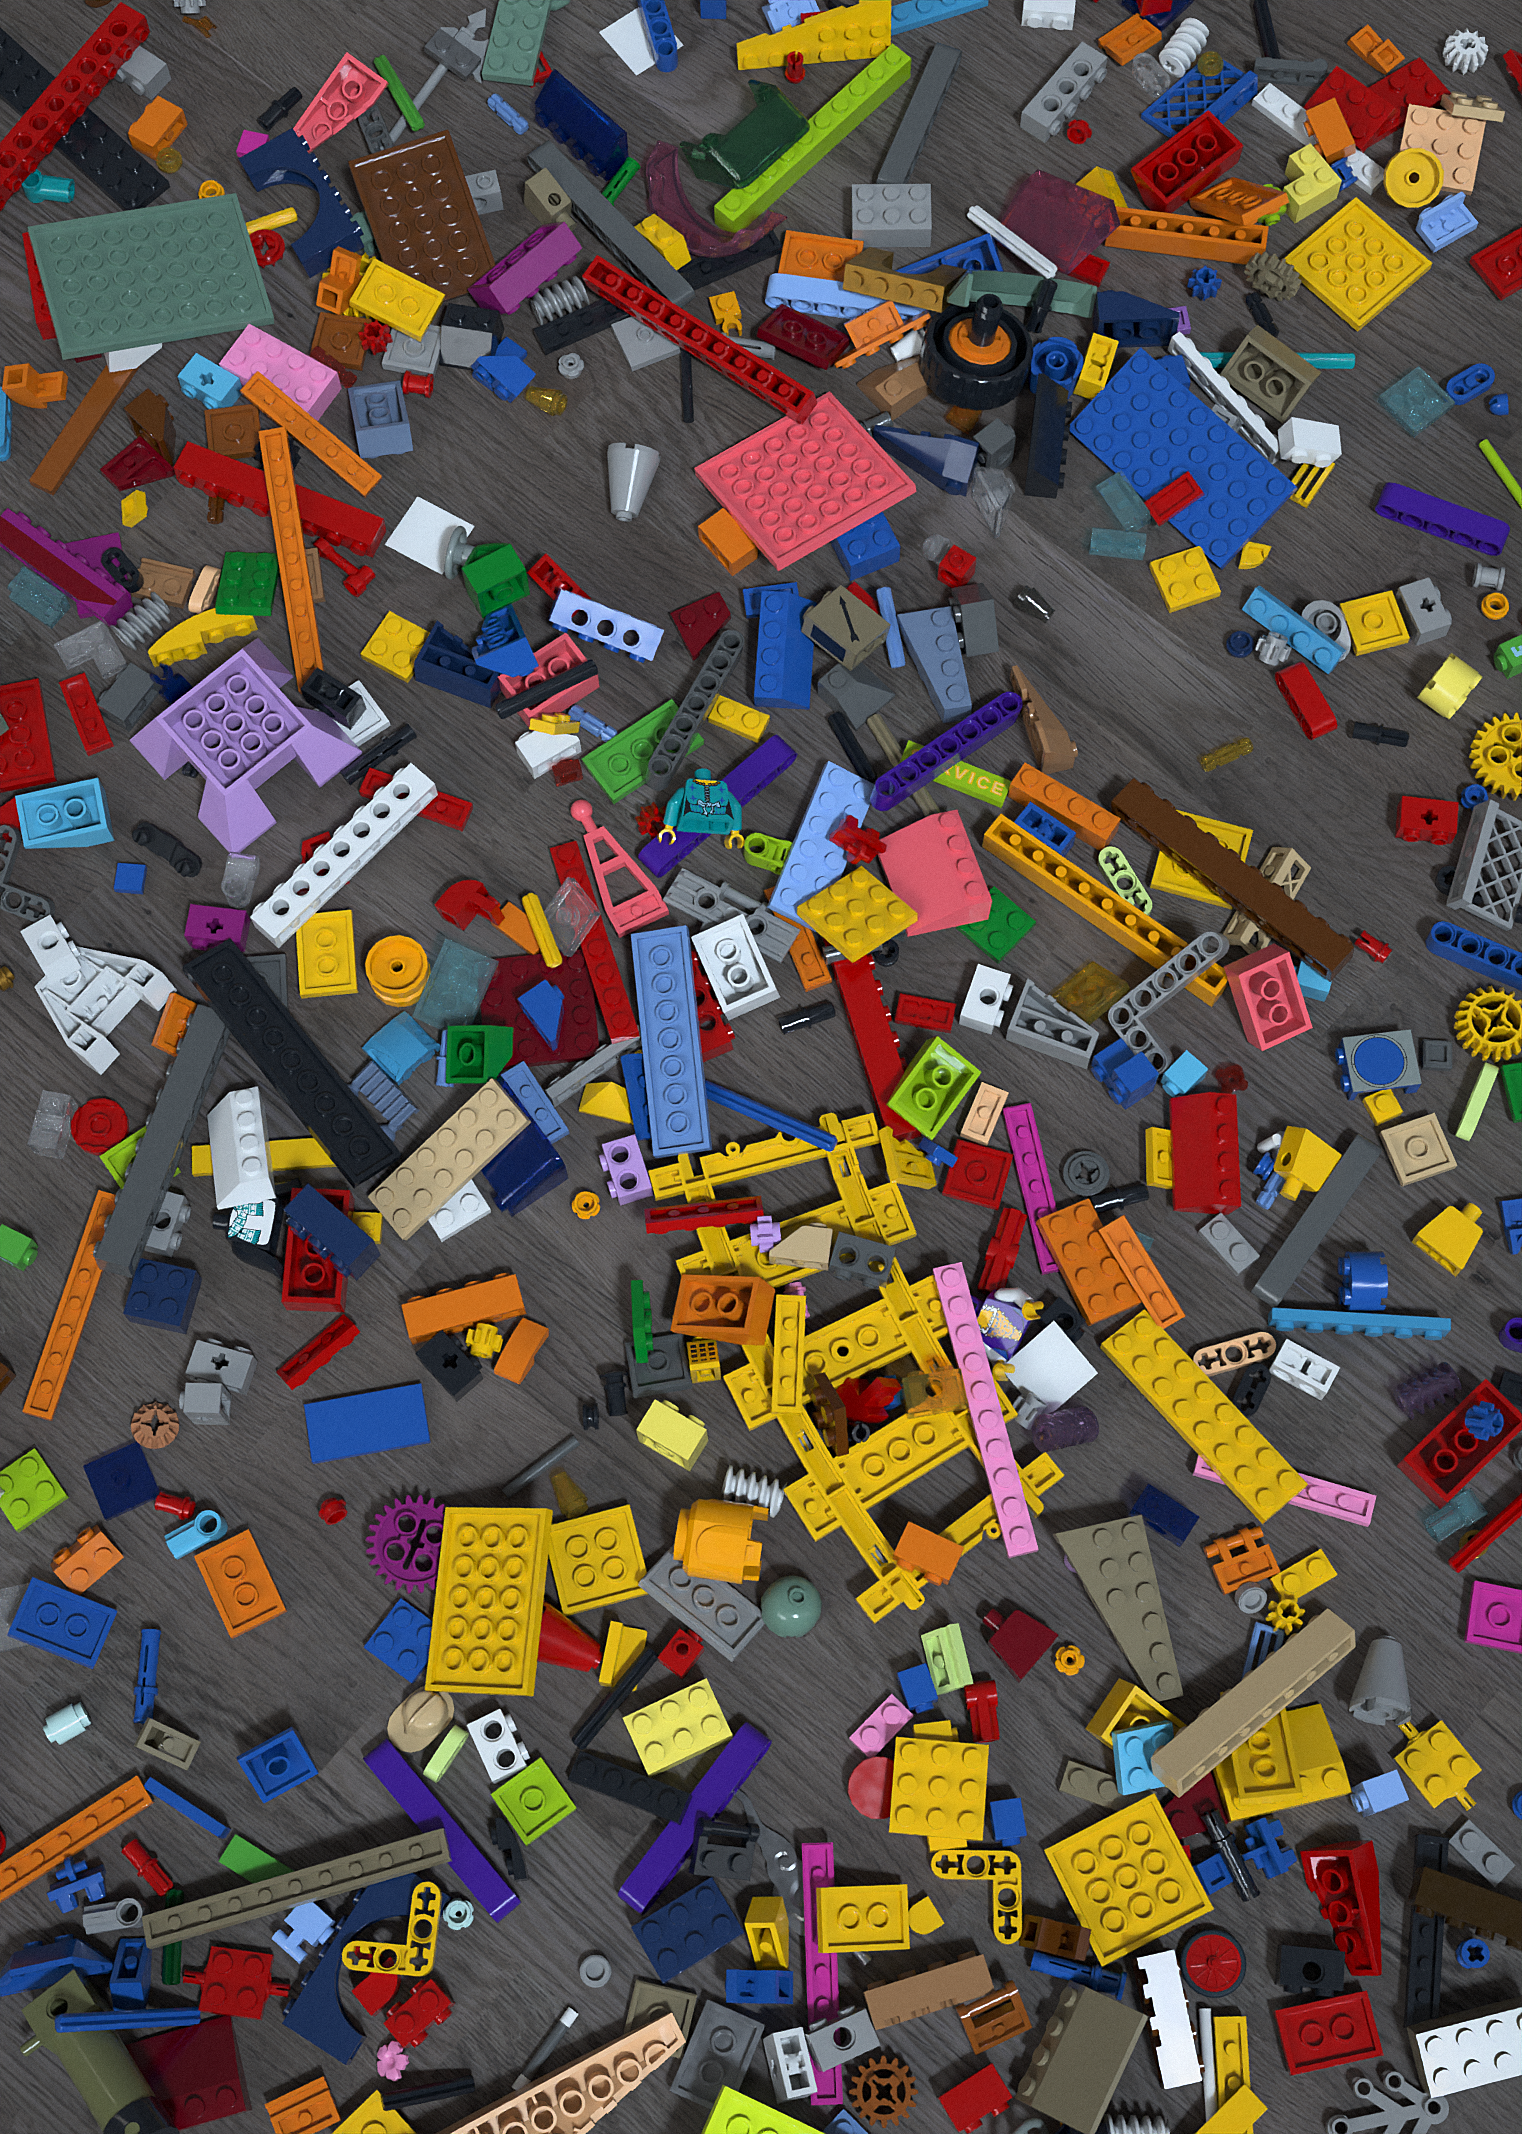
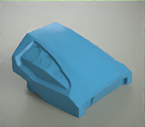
(401, 1047)

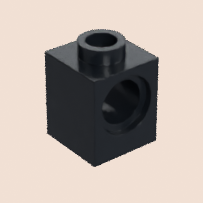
(1060, 1310)

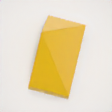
(606, 1101)

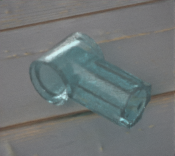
(1460, 1512)

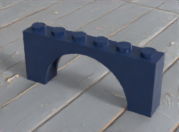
(288, 162)
(319, 2009)

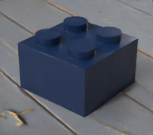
(162, 1296)

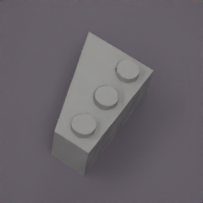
(1050, 1028)

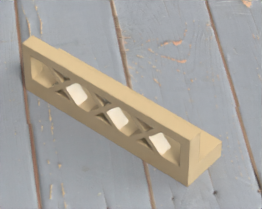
(1274, 869)

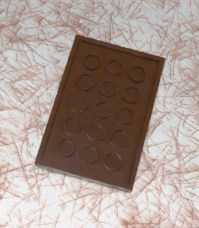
(424, 213)

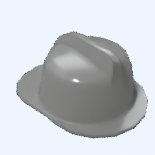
(1330, 621)

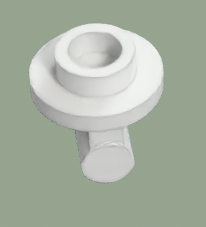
(1271, 1144)

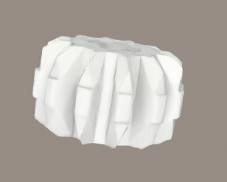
(1465, 51)

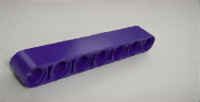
(940, 760)
(743, 782)
(708, 1801)
(431, 1815)

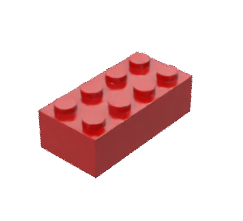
(309, 1279)
(1452, 1454)

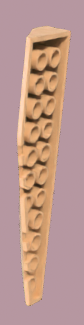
(581, 2090)

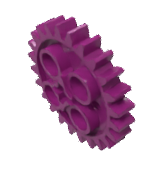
(389, 1534)

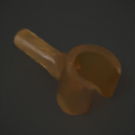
(203, 24)

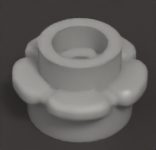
(570, 371)

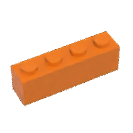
(1089, 821)
(463, 1308)

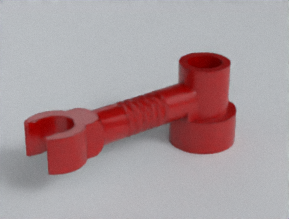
(357, 579)

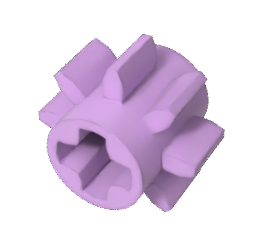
(765, 1233)

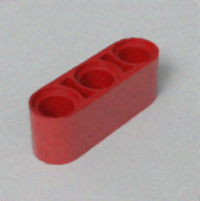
(1306, 700)

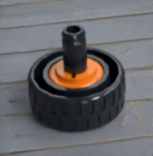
(976, 354)

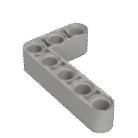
(1160, 994)

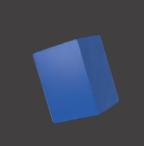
(278, 1764)

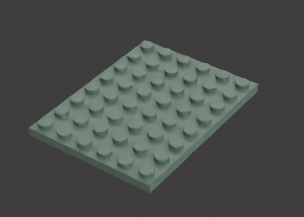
(149, 276)

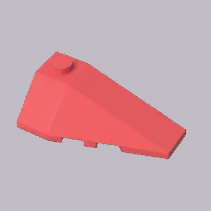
(342, 99)

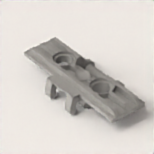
(689, 889)

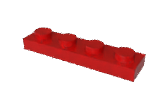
(442, 809)
(703, 1214)

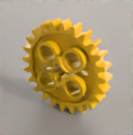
(1499, 775)

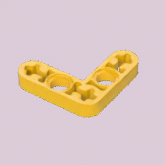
(999, 1882)
(404, 1952)

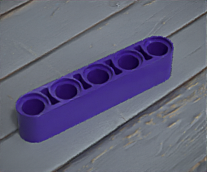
(1442, 519)

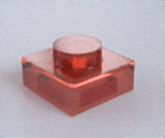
(567, 771)

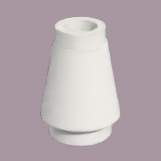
(908, 346)

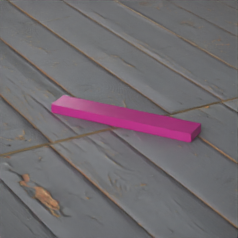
(1032, 1176)

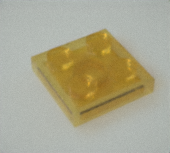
(1091, 992)

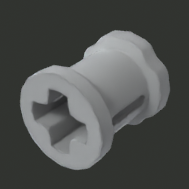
(1488, 577)

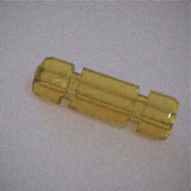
(1226, 754)

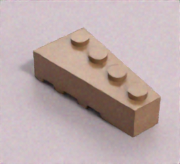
(929, 1991)

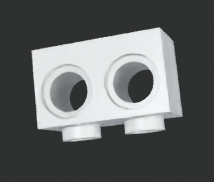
(1304, 1369)
(492, 1748)

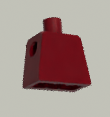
(1018, 1641)

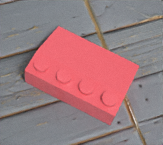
(936, 873)

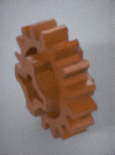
(894, 2080)

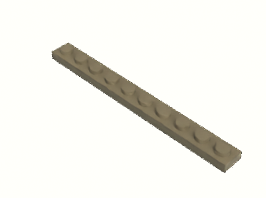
(296, 1888)

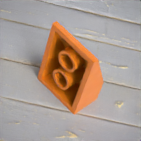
(724, 1308)

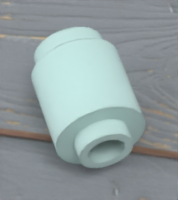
(66, 1723)

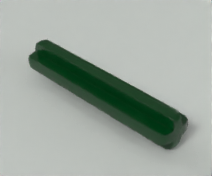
(172, 1952)

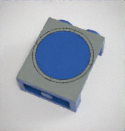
(1378, 1063)

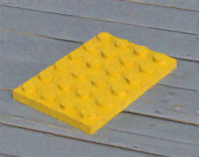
(489, 1601)

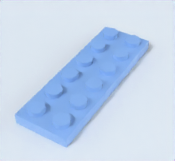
(813, 859)

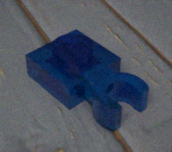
(173, 686)

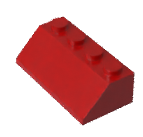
(1186, 164)
(1205, 1153)

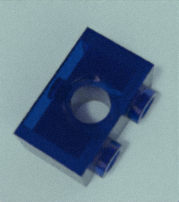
(1164, 1515)

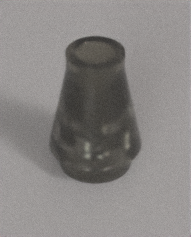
(1034, 604)

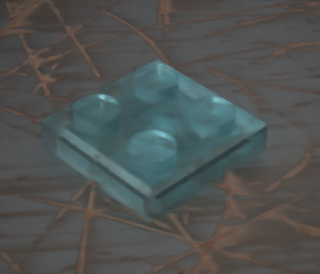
(1416, 401)

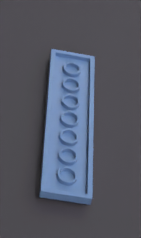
(671, 1042)

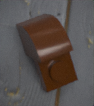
(1055, 1937)

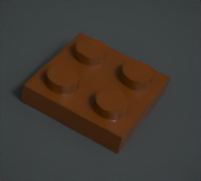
(830, 1414)

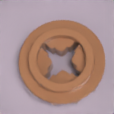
(165, 1434)

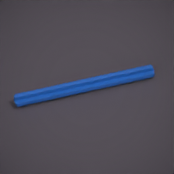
(770, 1117)

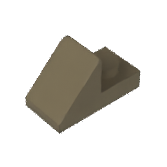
(167, 1743)

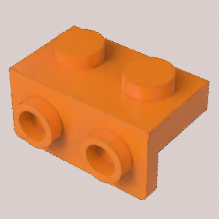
(85, 1560)

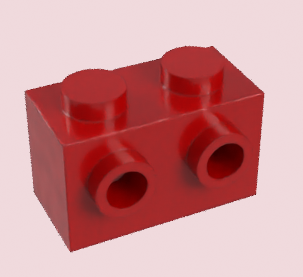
(413, 2018)

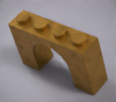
(873, 276)

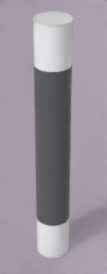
(545, 2049)

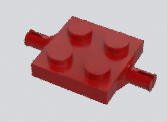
(236, 1983)

